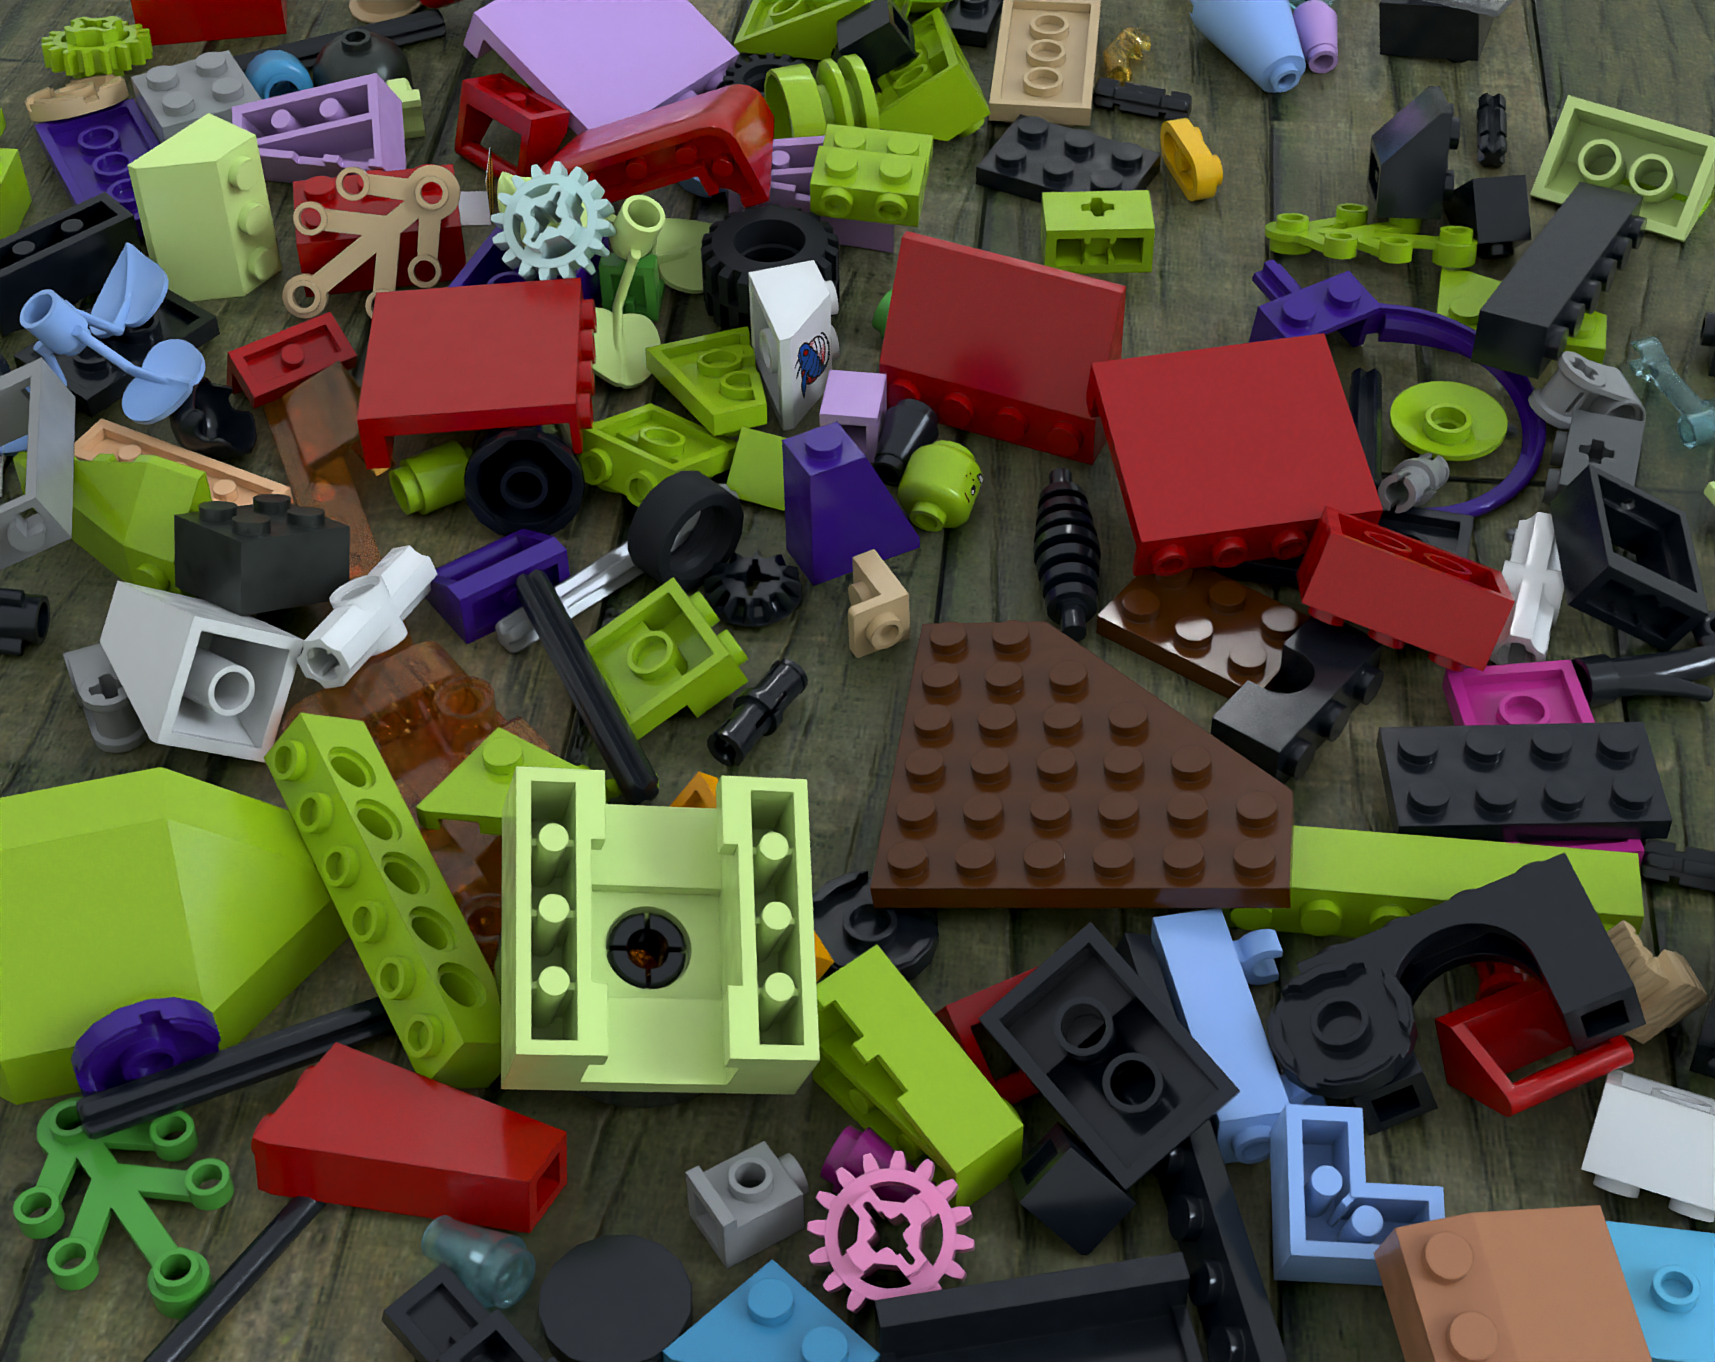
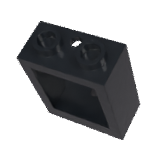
(1647, 599)

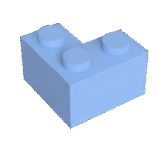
(1323, 1208)

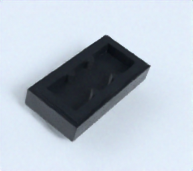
(973, 20)

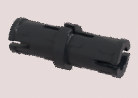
(757, 712)

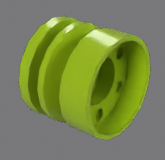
(838, 97)

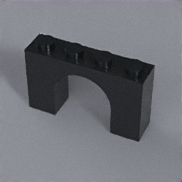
(1523, 920)

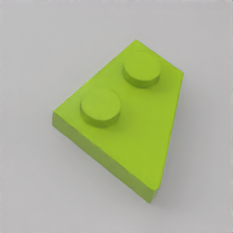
(481, 783)

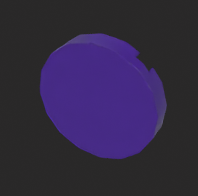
(142, 1042)

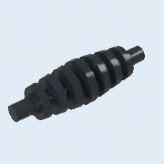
(1067, 554)

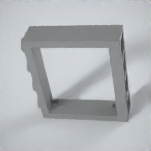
(49, 421)

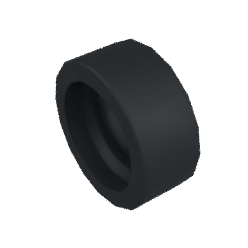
(665, 514)

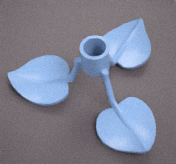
(126, 300)

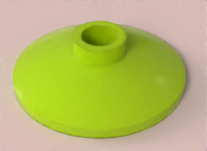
(1448, 420)

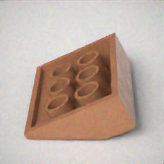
(1510, 1289)

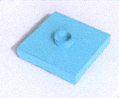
(1670, 1287)

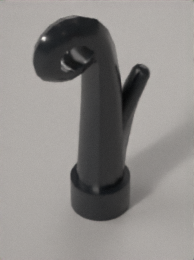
(1653, 673)

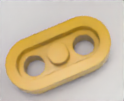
(1190, 159)

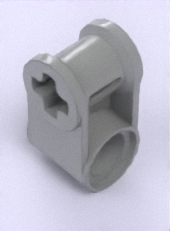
(1585, 387)
(104, 701)

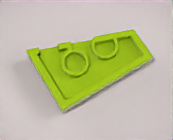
(713, 379)

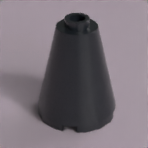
(524, 479)

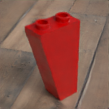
(407, 1147)

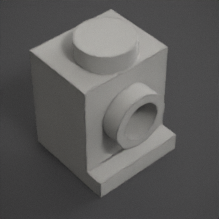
(747, 1202)

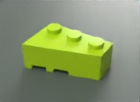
(911, 1080)

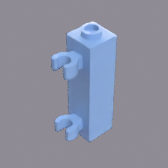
(1213, 1002)

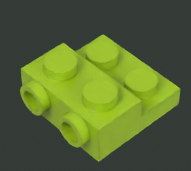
(871, 175)
(646, 446)
(666, 658)

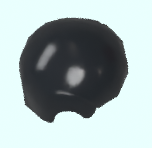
(211, 425)

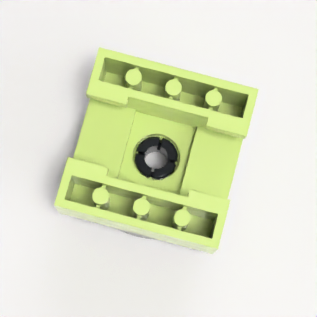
(699, 889)

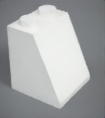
(200, 671)

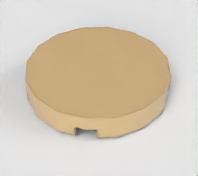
(76, 98)

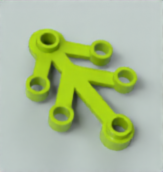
(1389, 240)

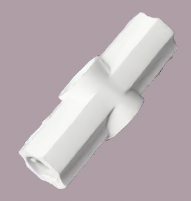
(1537, 589)
(366, 617)

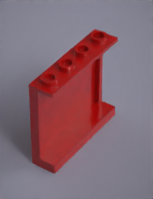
(477, 362)
(1230, 451)

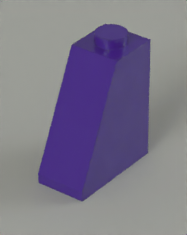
(837, 505)

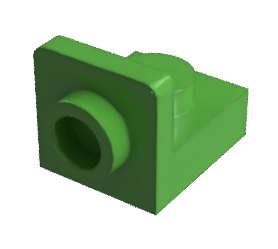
(645, 291)

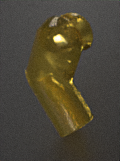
(1116, 56)

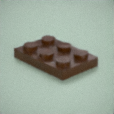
(1202, 628)

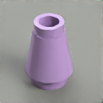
(1317, 34)

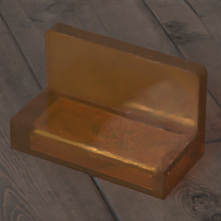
(326, 417)

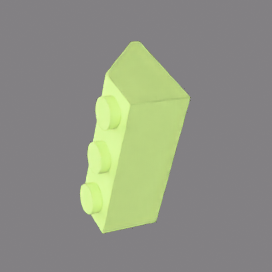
(1609, 144)
(207, 211)

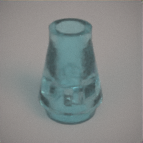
(485, 1260)

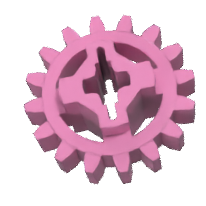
(918, 1210)

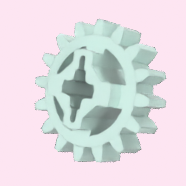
(557, 200)

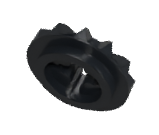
(771, 601)

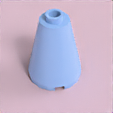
(1255, 37)

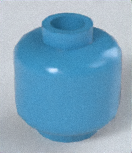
(277, 74)

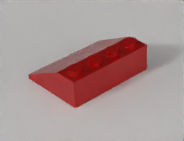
(1000, 344)

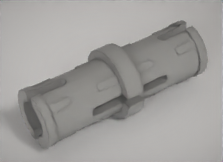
(1413, 482)

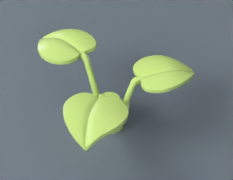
(639, 232)

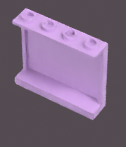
(605, 54)

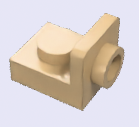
(878, 607)

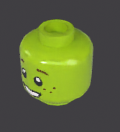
(941, 485)

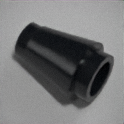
(903, 432)

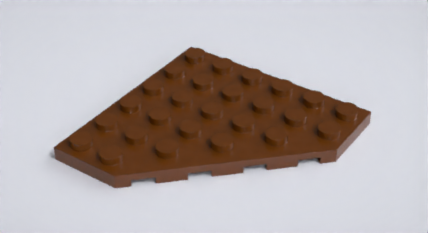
(1067, 786)

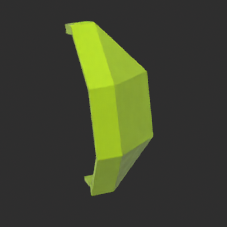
(143, 896)

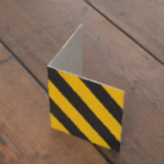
(478, 206)

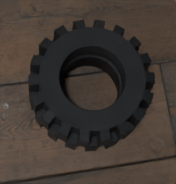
(760, 241)

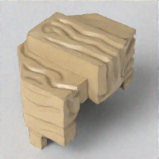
(1662, 983)

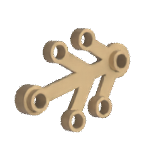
(379, 234)

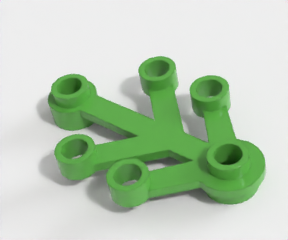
(121, 1191)

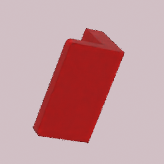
(287, 359)

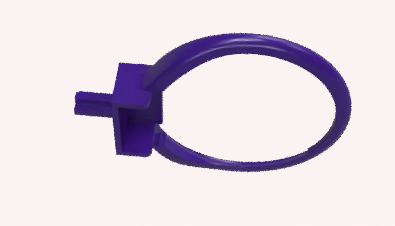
(1348, 307)

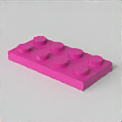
(1526, 695)

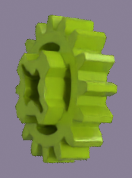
(97, 47)

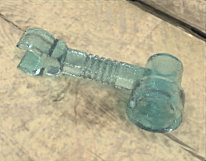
(1697, 420)

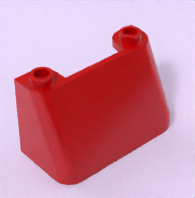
(711, 136)

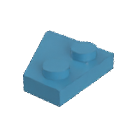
(770, 1322)

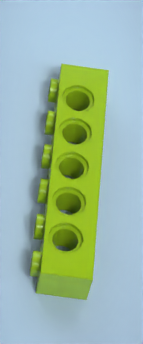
(391, 899)

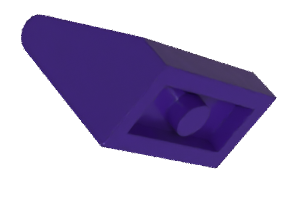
(481, 585)

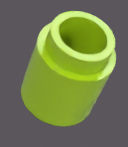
(431, 478)

